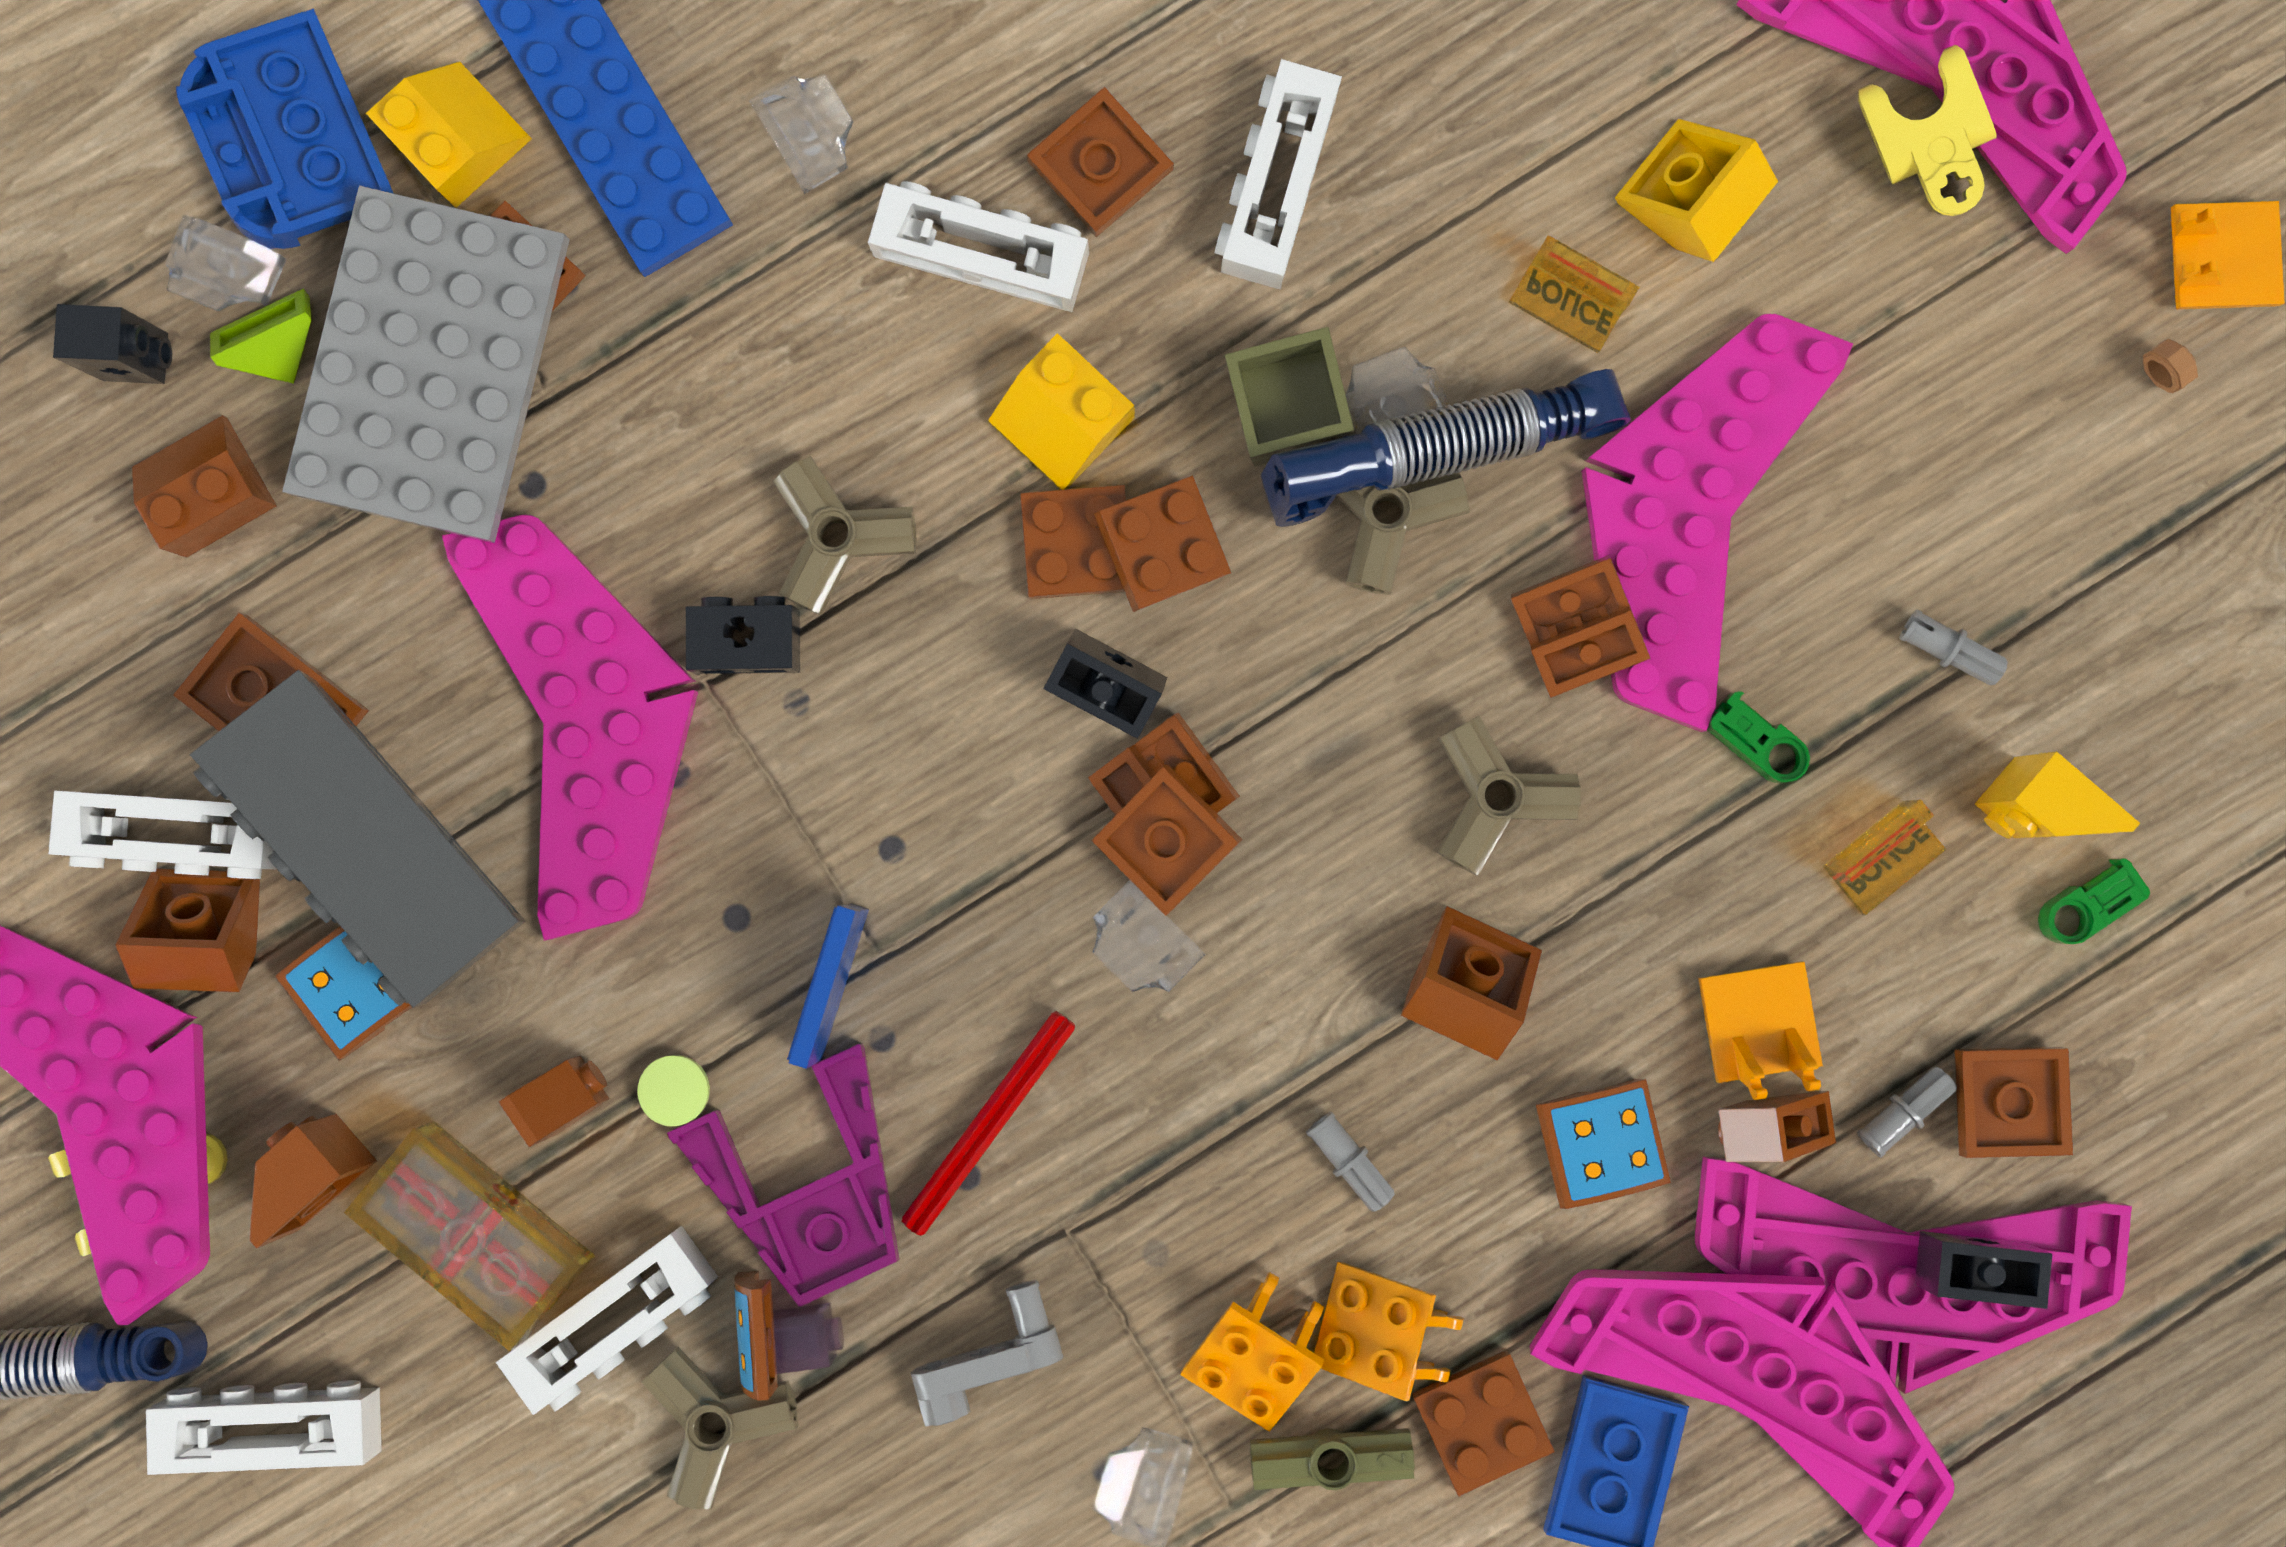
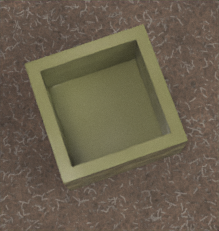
(1289, 394)

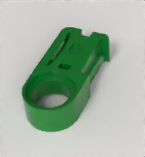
(1754, 738)
(2096, 902)

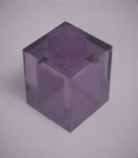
(806, 1338)

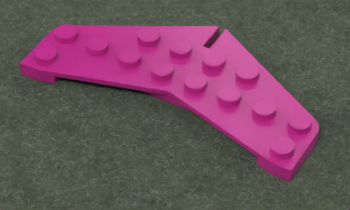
(2047, 123)
(1689, 473)
(604, 742)
(123, 1111)
(1775, 1228)
(1747, 1349)

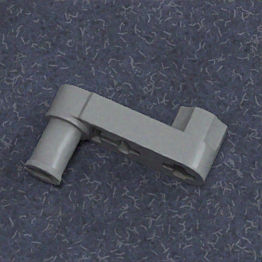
(943, 1383)

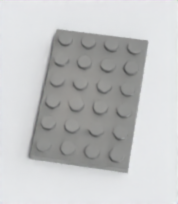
(426, 364)

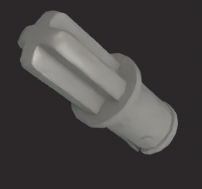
(1954, 648)
(1907, 1111)
(1351, 1162)

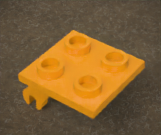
(2227, 255)
(1761, 1025)
(1377, 1331)
(1252, 1364)

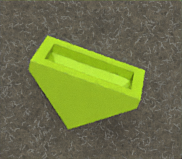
(266, 340)

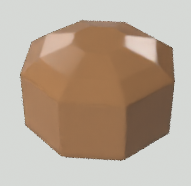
(2170, 366)

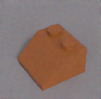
(199, 489)
(191, 932)
(1473, 984)
(303, 1174)

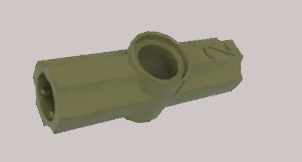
(1368, 1458)

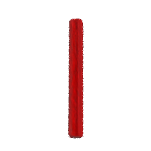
(988, 1123)

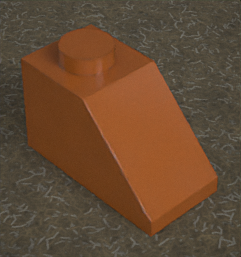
(555, 1099)
(1776, 1127)

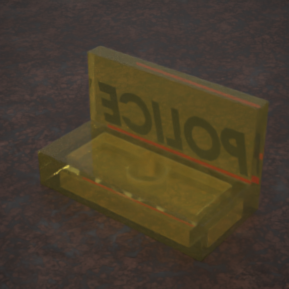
(1573, 294)
(1886, 855)

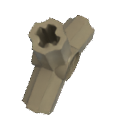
(817, 507)
(1381, 544)
(1530, 796)
(704, 1454)

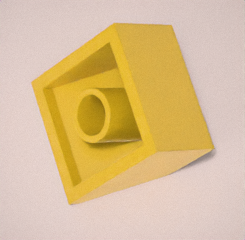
(449, 129)
(1698, 187)
(1061, 412)
(2049, 799)

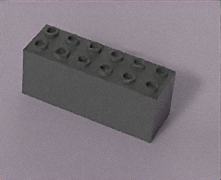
(356, 840)

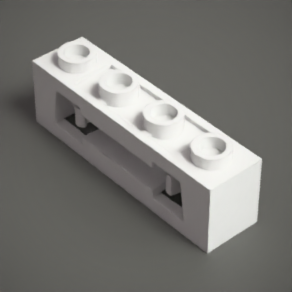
(1300, 92)
(898, 224)
(81, 829)
(538, 1374)
(347, 1417)

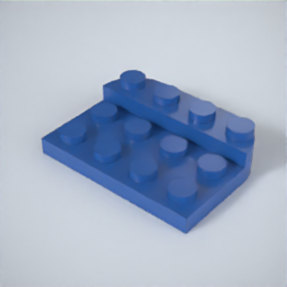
(279, 130)

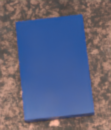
(827, 985)
(1615, 1466)

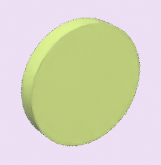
(673, 1090)

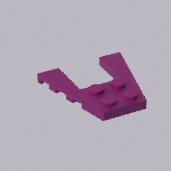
(828, 1228)

